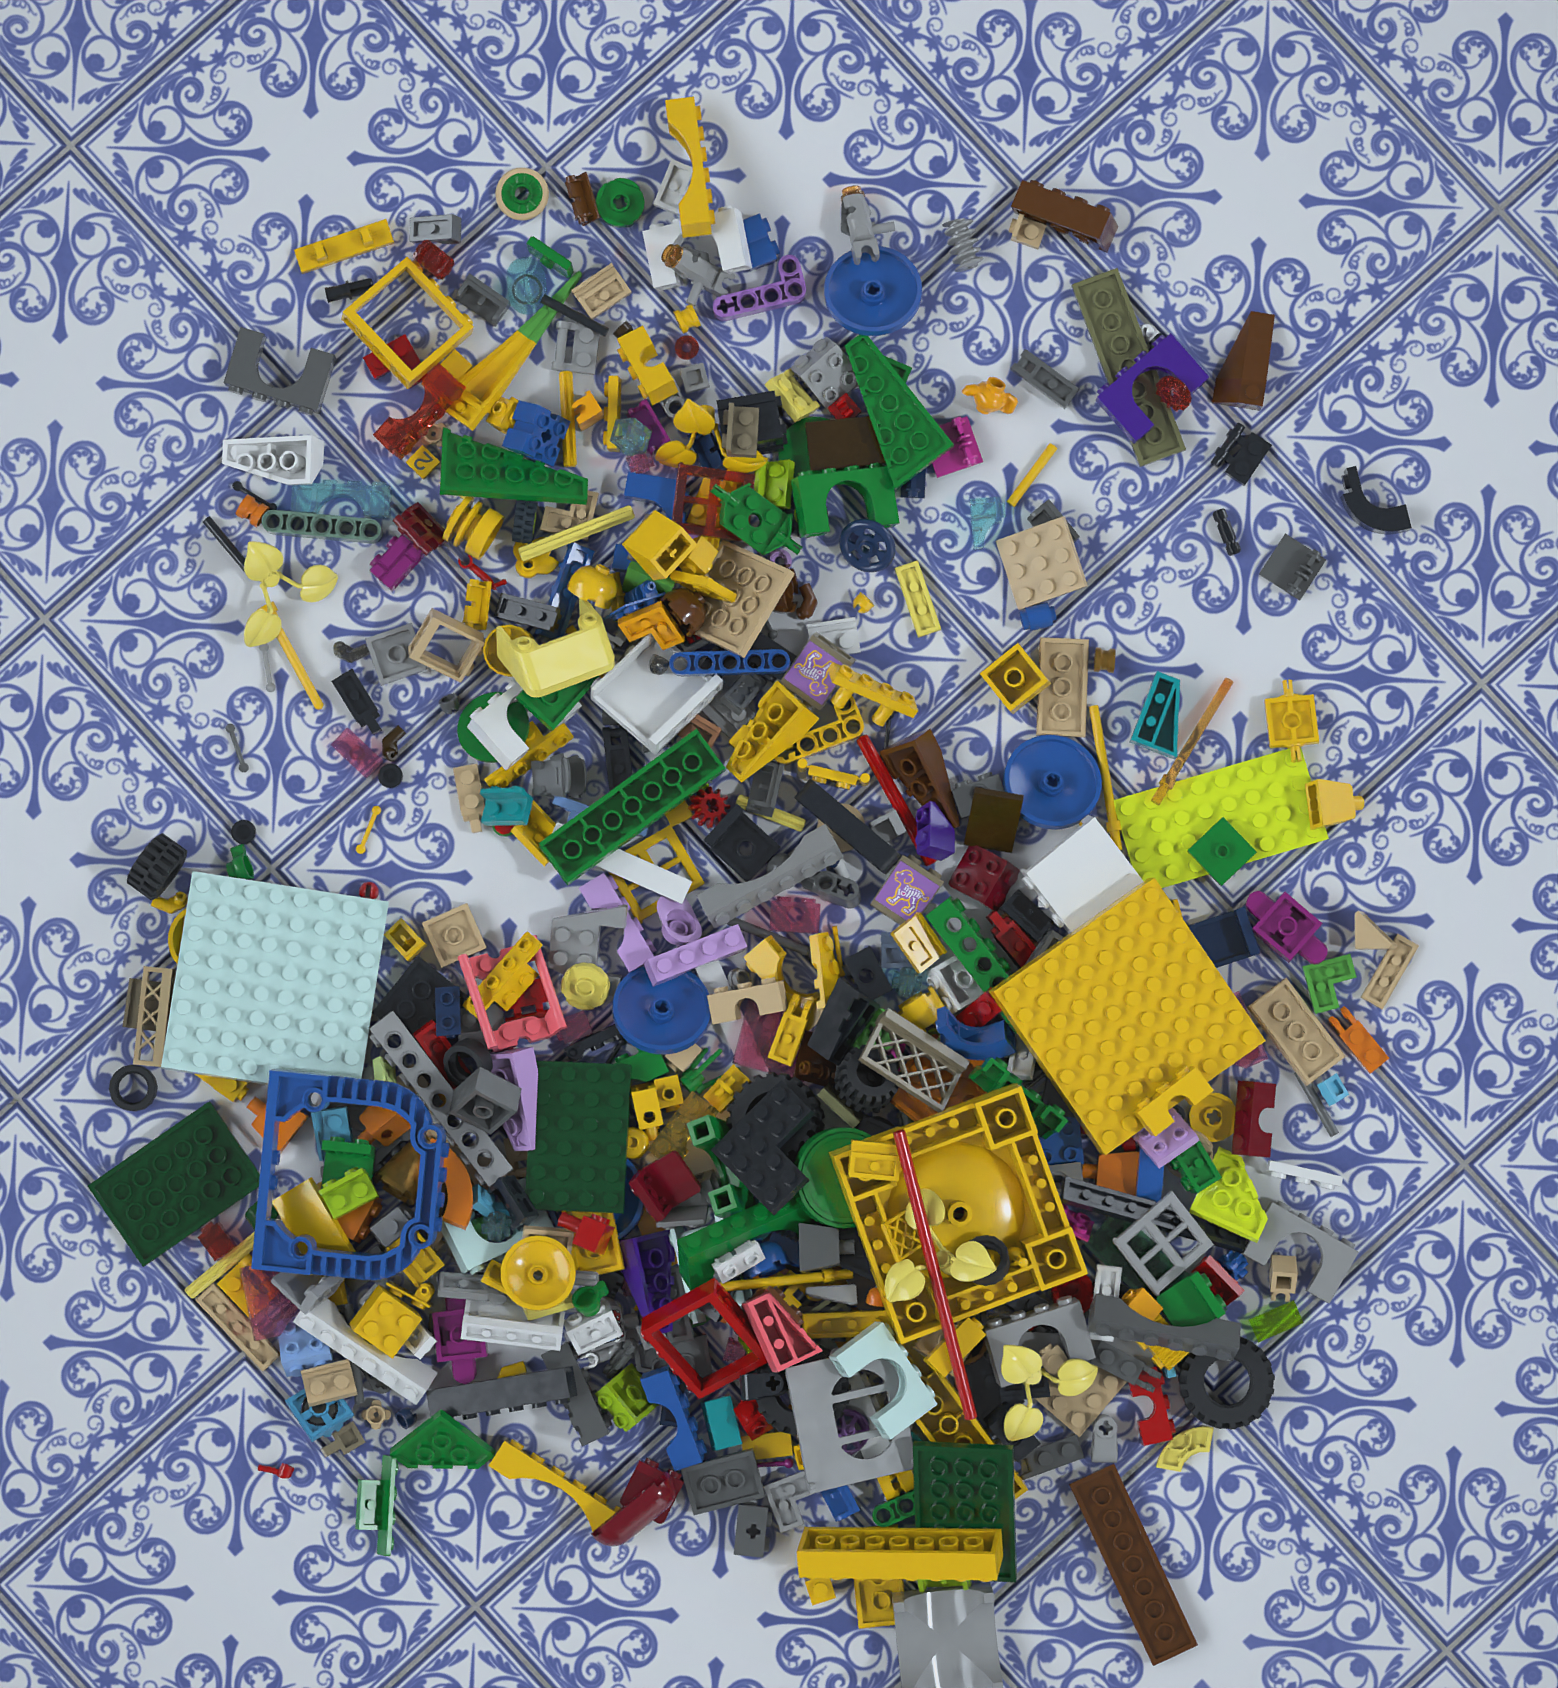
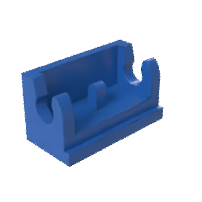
(840, 1502)

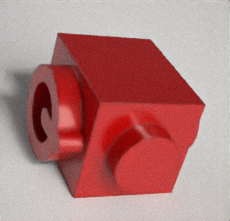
(751, 1419)

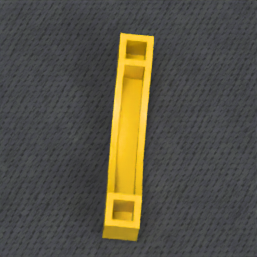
(683, 126)
(516, 1463)

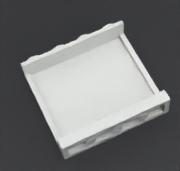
(652, 704)
(1081, 876)
(509, 1325)

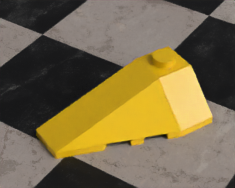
(777, 726)

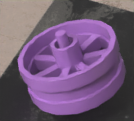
(849, 1429)

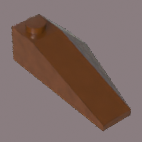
(1245, 370)
(922, 770)

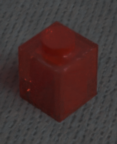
(216, 1240)

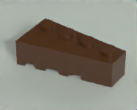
(1065, 213)

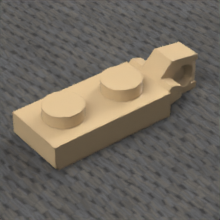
(468, 791)

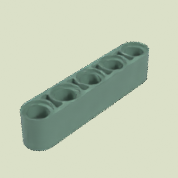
(311, 521)

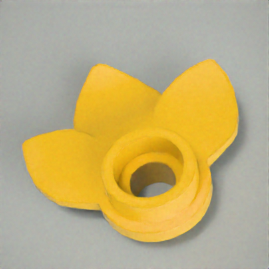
(540, 565)

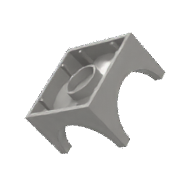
(947, 1637)

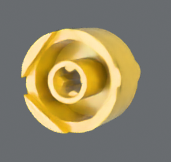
(921, 1008)

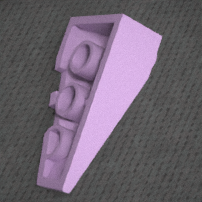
(520, 1069)

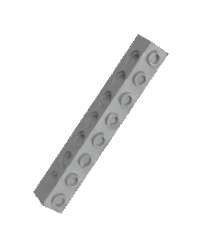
(392, 1025)

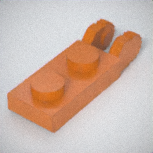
(1360, 1042)

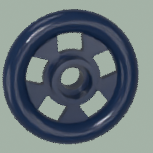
(872, 541)

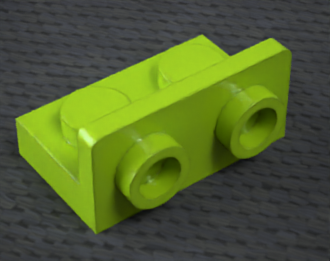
(774, 482)
(348, 1193)

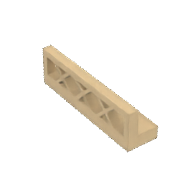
(165, 999)

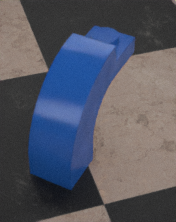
(975, 1042)
(1149, 1178)

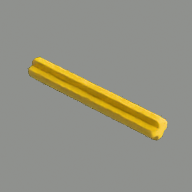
(567, 412)

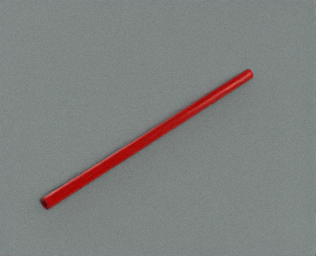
(934, 1274)

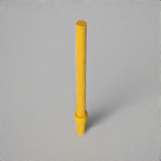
(1113, 825)
(825, 1276)

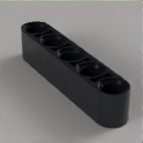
(847, 826)

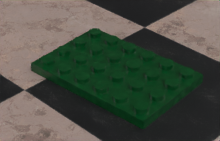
(580, 1137)
(176, 1184)
(967, 1490)

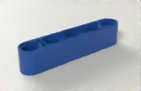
(717, 663)

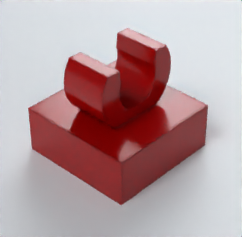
(844, 408)

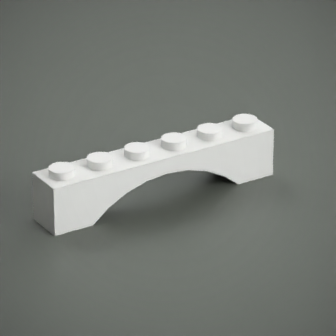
(403, 1375)

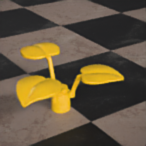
(701, 420)

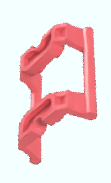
(529, 1027)

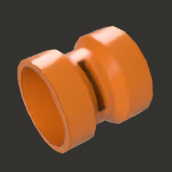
(251, 510)

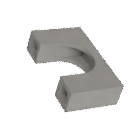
(1335, 1254)
(1064, 1316)

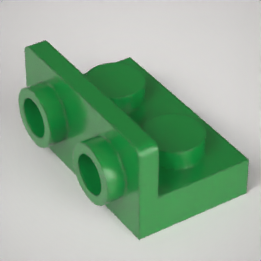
(1195, 1168)

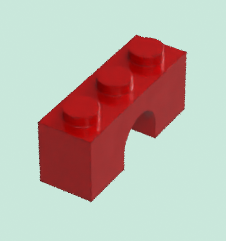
(1157, 1426)

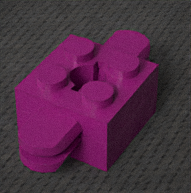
(1286, 927)
(450, 1345)

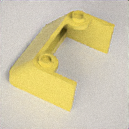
(560, 661)

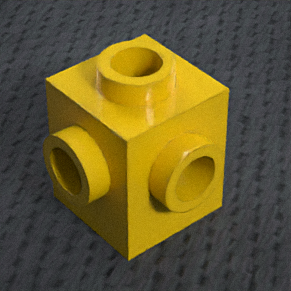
(502, 414)

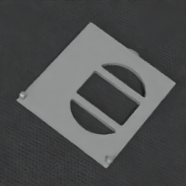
(821, 1449)

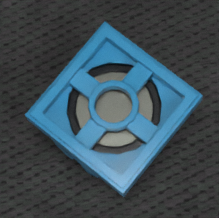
(319, 1419)

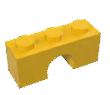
(654, 381)
(1154, 1111)

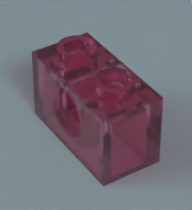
(781, 923)

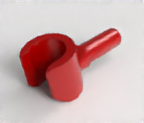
(285, 1470)

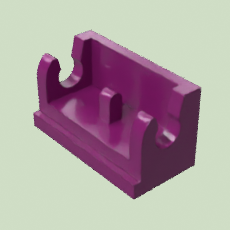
(647, 417)

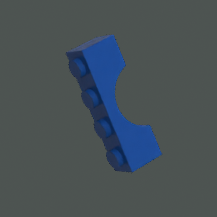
(663, 1388)

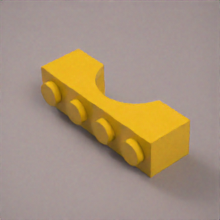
(767, 962)

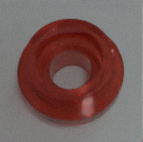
(686, 339)

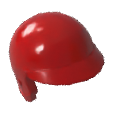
(1079, 1288)

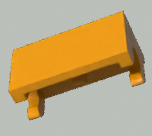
(589, 412)

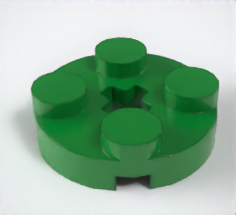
(608, 209)

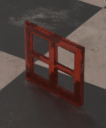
(712, 502)

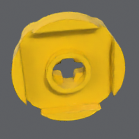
(1226, 1111)

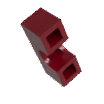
(1250, 1102)

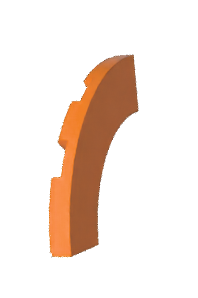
(459, 1192)

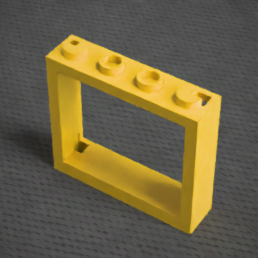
(381, 349)

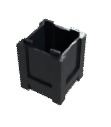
(769, 428)

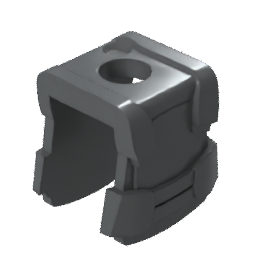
(559, 777)

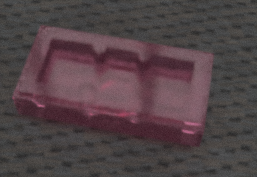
(357, 753)

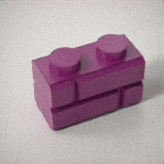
(396, 562)

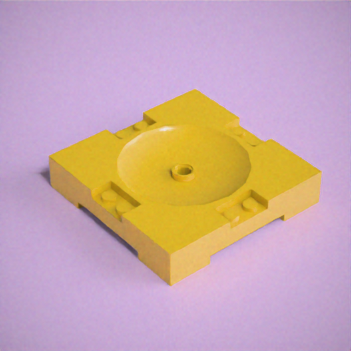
(992, 1166)

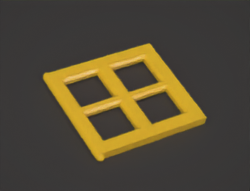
(640, 850)

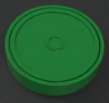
(823, 1195)

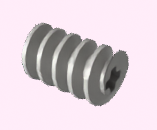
(962, 244)

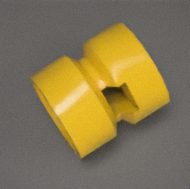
(893, 1490)

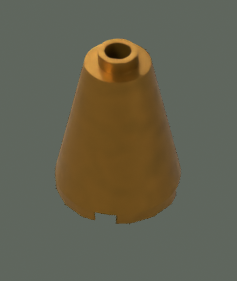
(401, 1174)

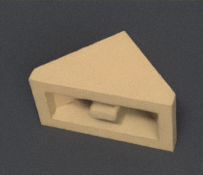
(1369, 935)

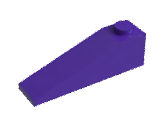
(648, 1271)

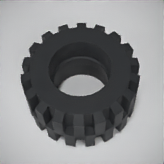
(156, 866)
(855, 1091)

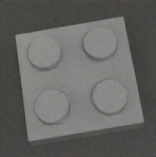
(391, 654)

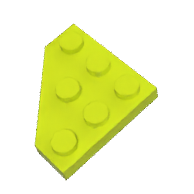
(1232, 1199)

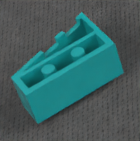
(1158, 718)

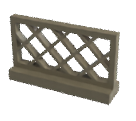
(919, 1042)

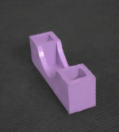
(634, 949)
(695, 954)

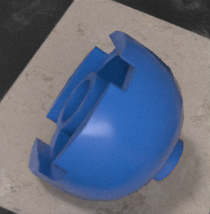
(775, 1261)

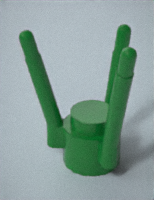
(692, 1077)

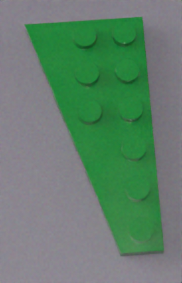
(901, 423)
(497, 473)

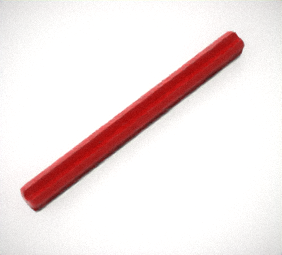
(891, 790)

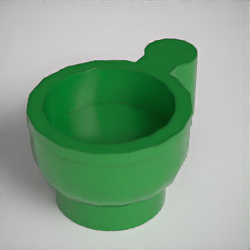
(240, 865)
(587, 1298)

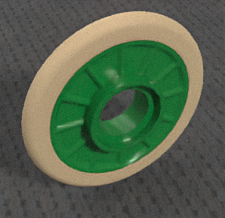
(522, 178)

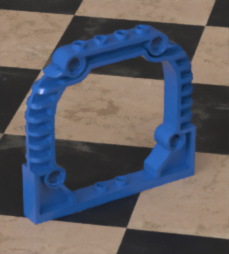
(276, 1246)

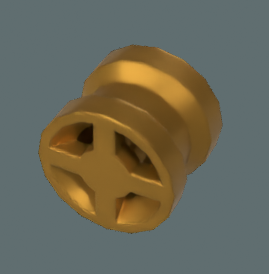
(1104, 660)

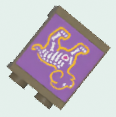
(809, 672)
(907, 890)

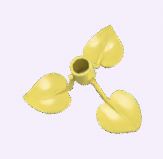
(262, 565)
(970, 1263)
(1024, 1366)

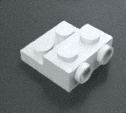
(954, 984)

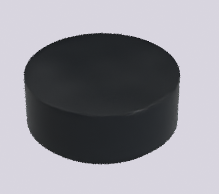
(390, 776)
(243, 832)

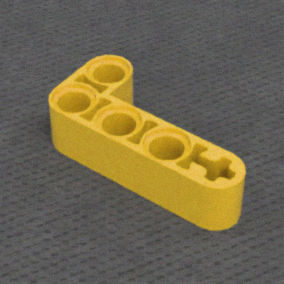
(816, 735)

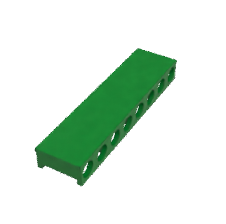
(632, 807)

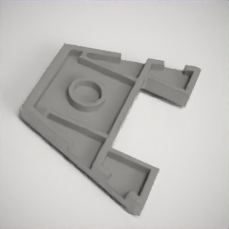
(577, 939)

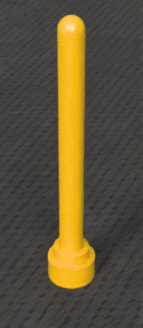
(296, 664)

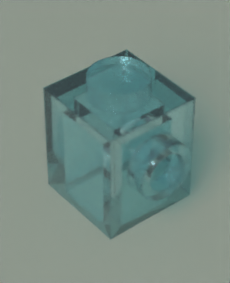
(630, 436)

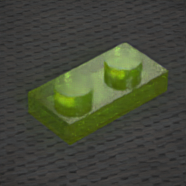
(1275, 1321)

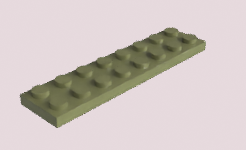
(1117, 344)

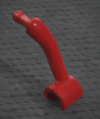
(481, 574)

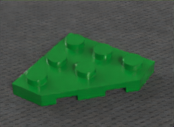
(443, 1444)

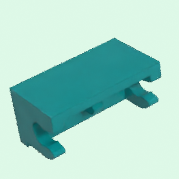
(721, 1423)

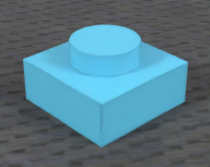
(1332, 1089)

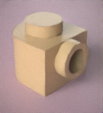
(1052, 1358)

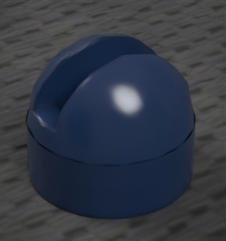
(406, 1418)

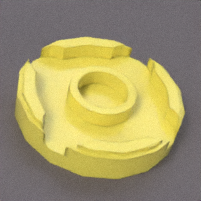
(585, 986)

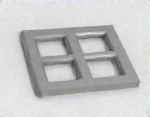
(1180, 1264)

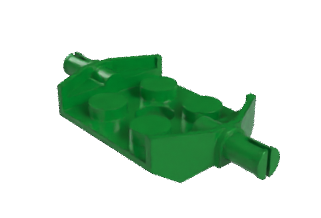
(773, 527)

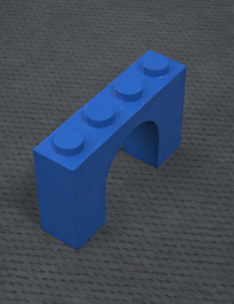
(650, 490)

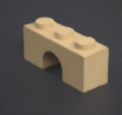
(726, 1004)

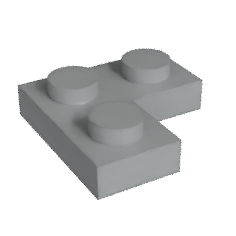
(782, 1499)

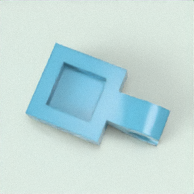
(485, 1203)

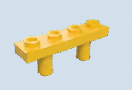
(864, 685)

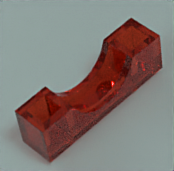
(440, 392)

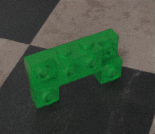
(994, 1075)

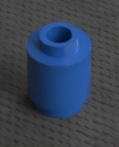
(1037, 616)

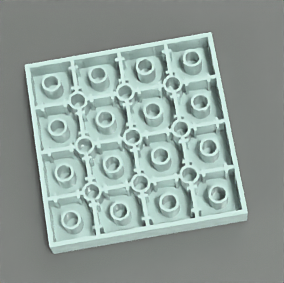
(273, 980)

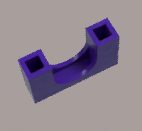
(1167, 357)

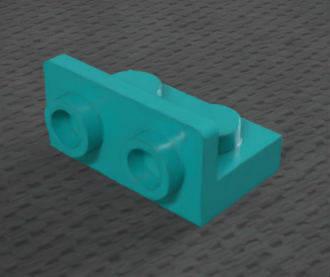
(506, 806)

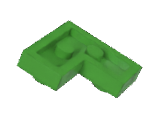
(1321, 980)

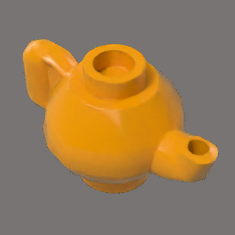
(991, 397)

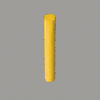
(1031, 475)

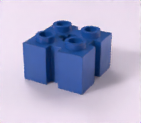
(536, 433)

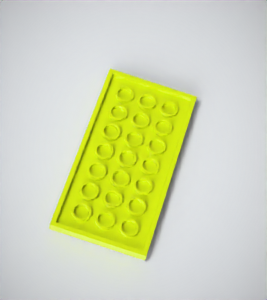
(1257, 797)

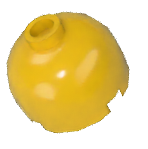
(594, 585)

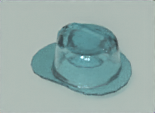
(526, 285)

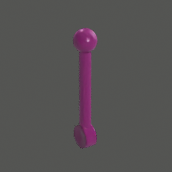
(788, 1463)

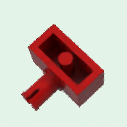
(591, 1232)

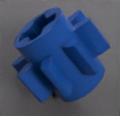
(1234, 1264)

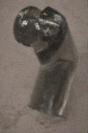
(348, 653)

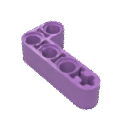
(758, 294)

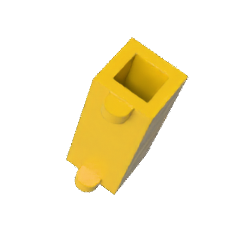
(969, 1335)

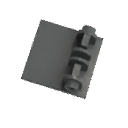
(1292, 566)

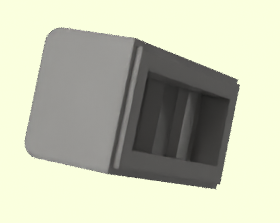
(839, 1293)

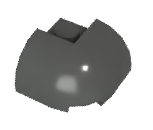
(471, 1028)

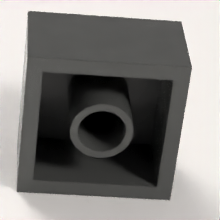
(485, 1100)

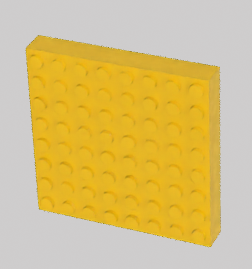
(1124, 1012)

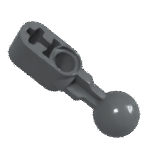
(814, 884)

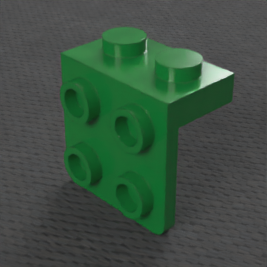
(344, 1156)
(1191, 1302)

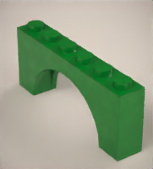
(701, 1247)

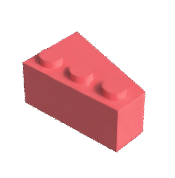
(778, 1333)

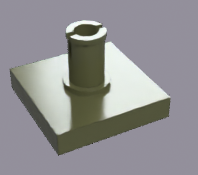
(830, 1097)

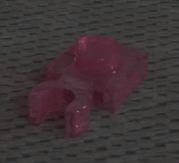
(640, 462)

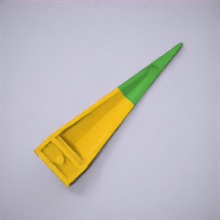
(494, 373)

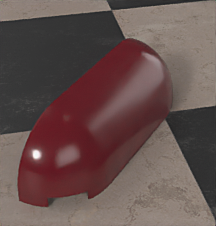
(637, 1512)

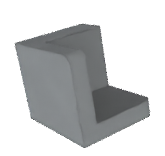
(888, 826)

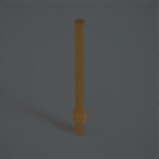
(1168, 780)

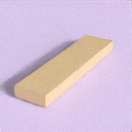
(237, 1326)

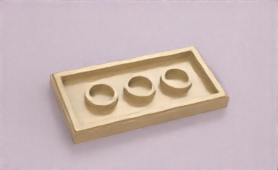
(1064, 702)
(1296, 1031)

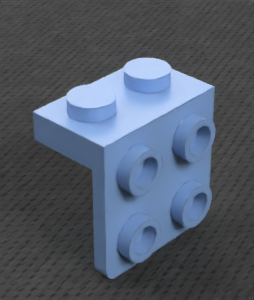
(301, 1350)

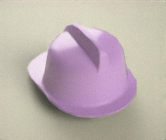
(678, 921)

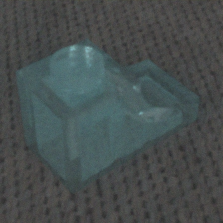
(984, 515)

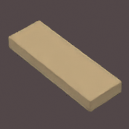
(1389, 972)

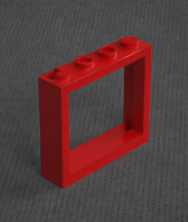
(733, 1314)

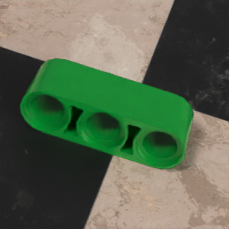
(893, 1506)

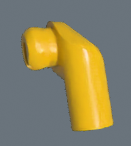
(172, 904)
(512, 1369)

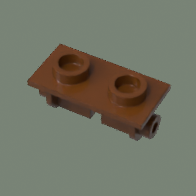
(584, 204)

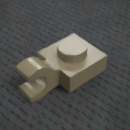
(346, 1439)

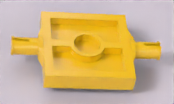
(1291, 721)

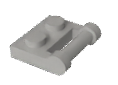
(584, 349)

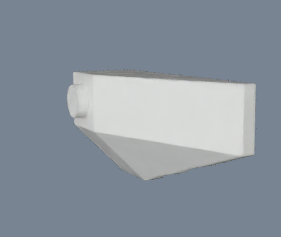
(281, 459)

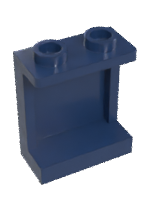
(1226, 937)

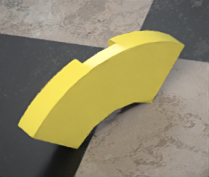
(1183, 1446)

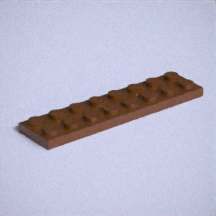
(1133, 1564)

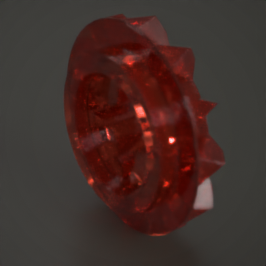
(1182, 395)

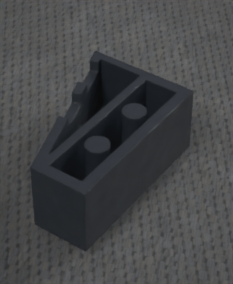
(842, 1021)

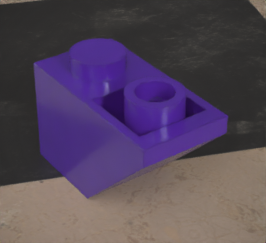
(934, 833)

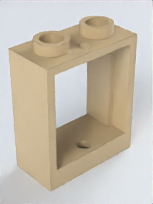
(424, 635)

